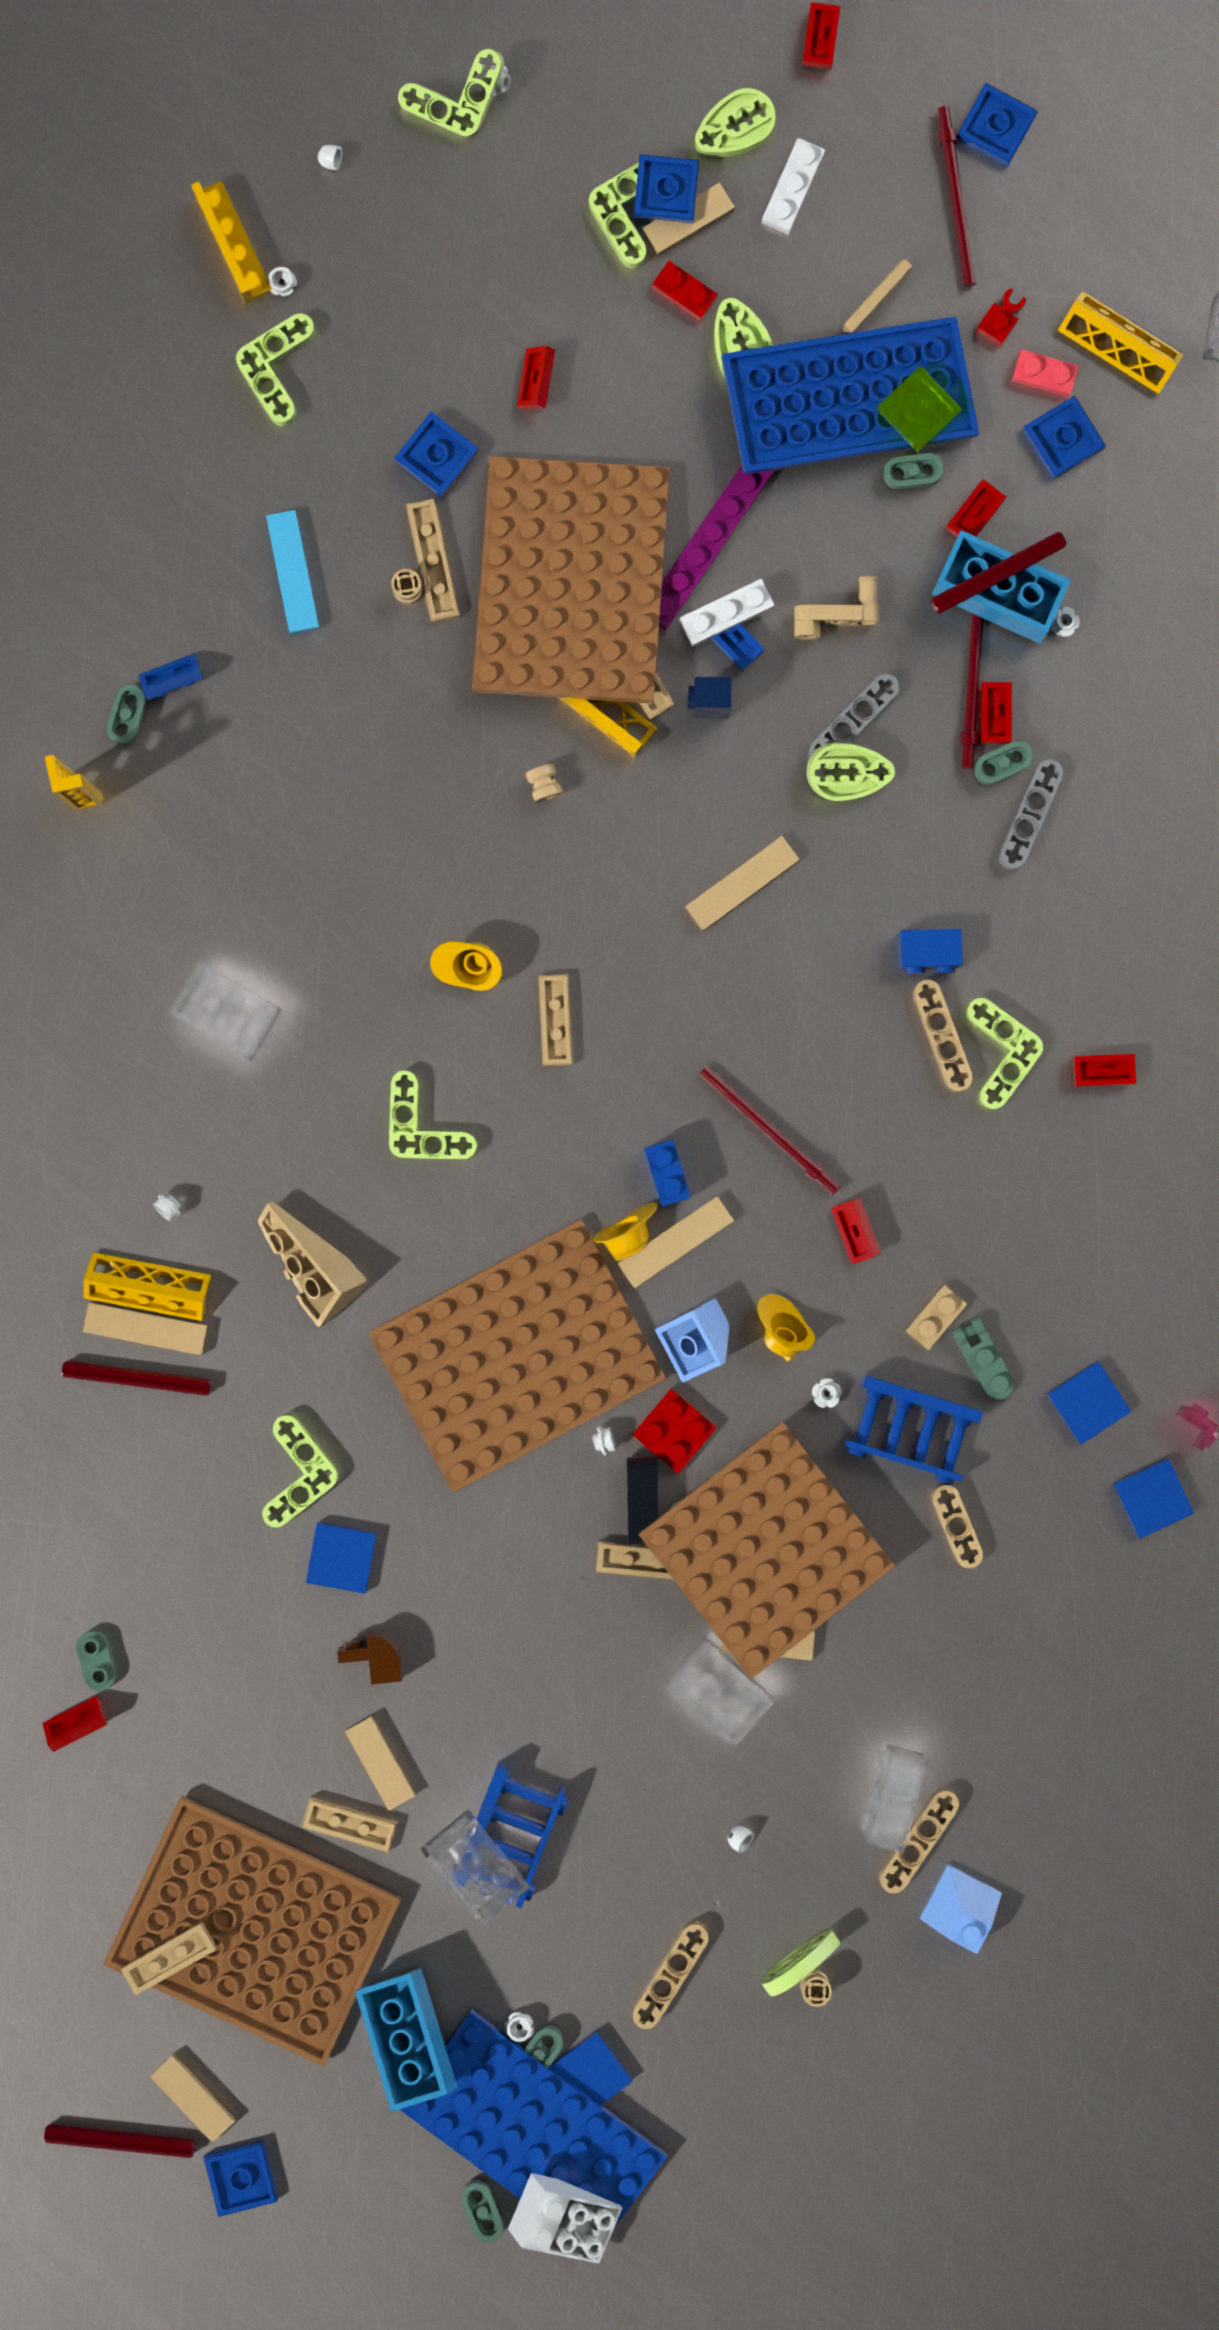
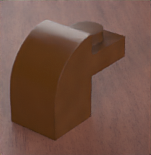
(383, 1657)

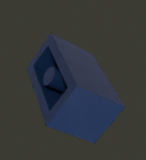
(710, 697)

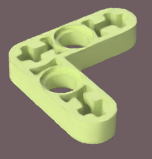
(465, 105)
(618, 201)
(266, 358)
(1012, 1044)
(410, 1128)
(309, 1468)

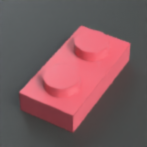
(1045, 373)

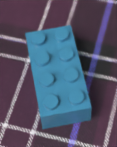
(1019, 603)
(406, 2040)

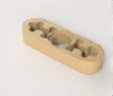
(958, 1549)

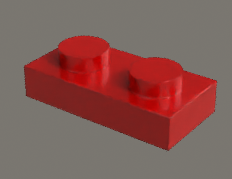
(821, 35)
(684, 290)
(536, 378)
(976, 510)
(995, 712)
(1104, 1070)
(856, 1230)
(74, 1723)

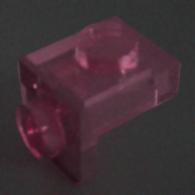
(1197, 1417)

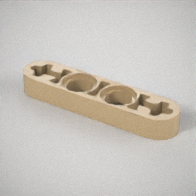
(937, 1037)
(922, 1842)
(667, 1973)

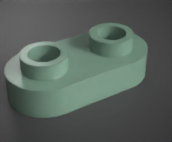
(912, 467)
(126, 715)
(1002, 763)
(95, 1661)
(541, 2051)
(482, 2209)

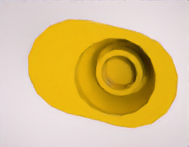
(466, 965)
(628, 1234)
(785, 1327)

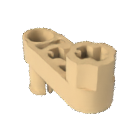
(811, 617)

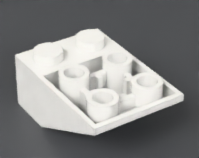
(563, 2219)

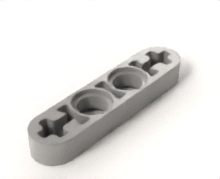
(850, 716)
(1027, 813)

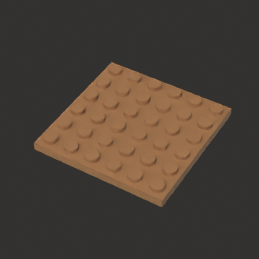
(766, 1550)

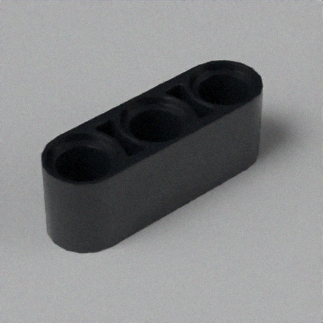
(641, 1495)

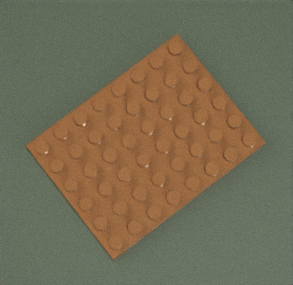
(571, 580)
(517, 1355)
(284, 1926)

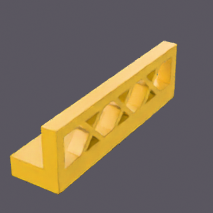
(232, 241)
(1125, 332)
(612, 728)
(71, 788)
(144, 1291)

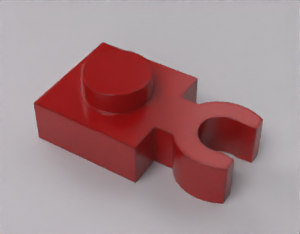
(999, 320)

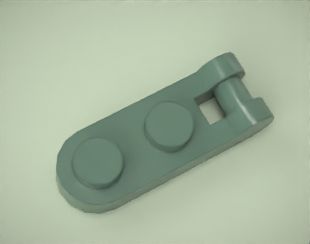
(984, 1360)

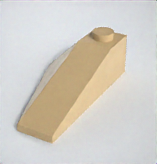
(319, 1270)

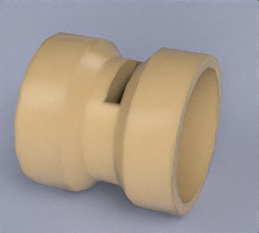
(409, 591)
(544, 785)
(813, 1984)

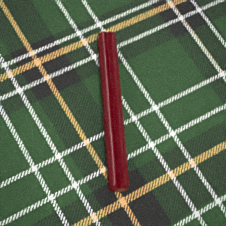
(998, 572)
(136, 1378)
(119, 2141)

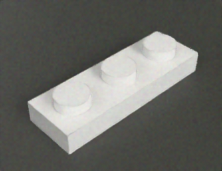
(793, 186)
(727, 612)

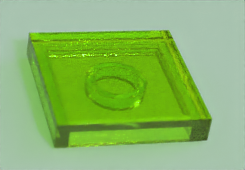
(919, 408)

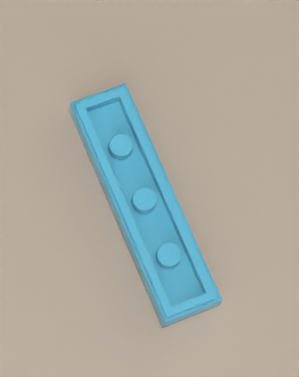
(292, 572)

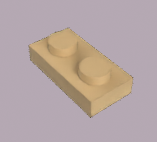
(936, 1317)

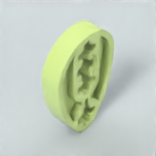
(749, 137)
(747, 326)
(843, 787)
(799, 1963)

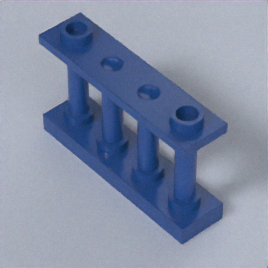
(933, 1408)
(491, 1812)

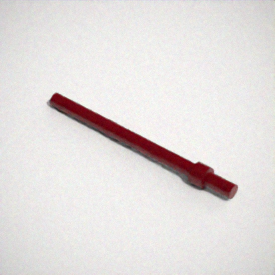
(947, 140)
(969, 736)
(813, 1169)

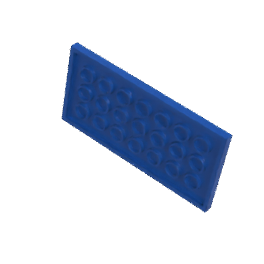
(822, 394)
(527, 2119)

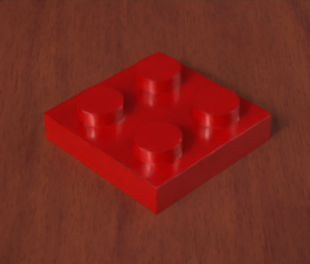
(674, 1431)

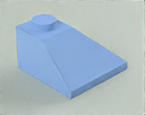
(696, 1340)
(962, 1908)

